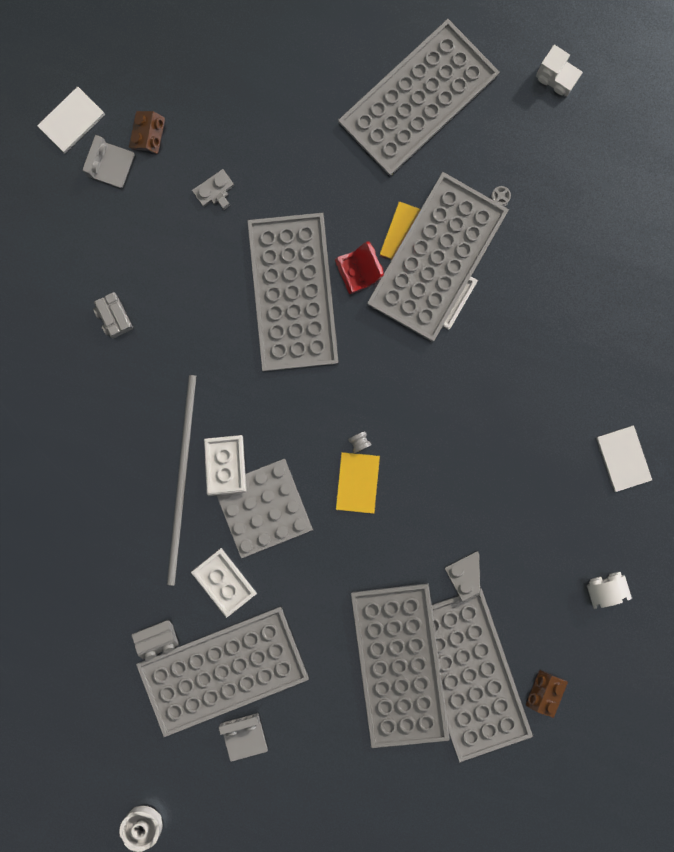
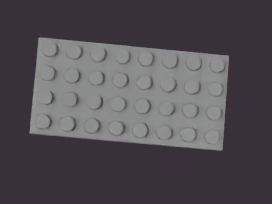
(418, 97)
(437, 256)
(292, 292)
(400, 666)
(222, 671)
(476, 679)

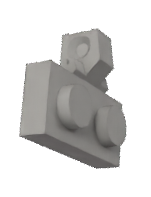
(214, 190)

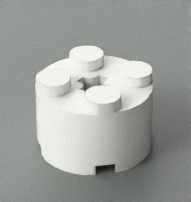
(609, 590)
(130, 830)

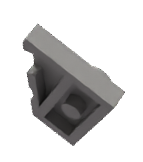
(466, 576)

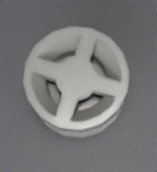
(503, 194)
(359, 442)

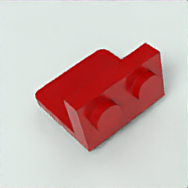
(360, 268)

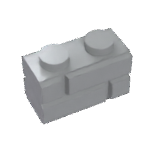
(113, 315)
(155, 640)

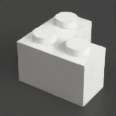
(558, 72)

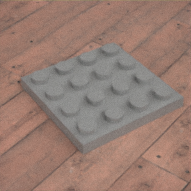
(267, 511)

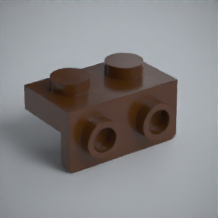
(147, 131)
(546, 694)

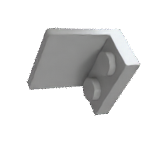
(108, 162)
(243, 737)

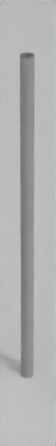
(181, 480)

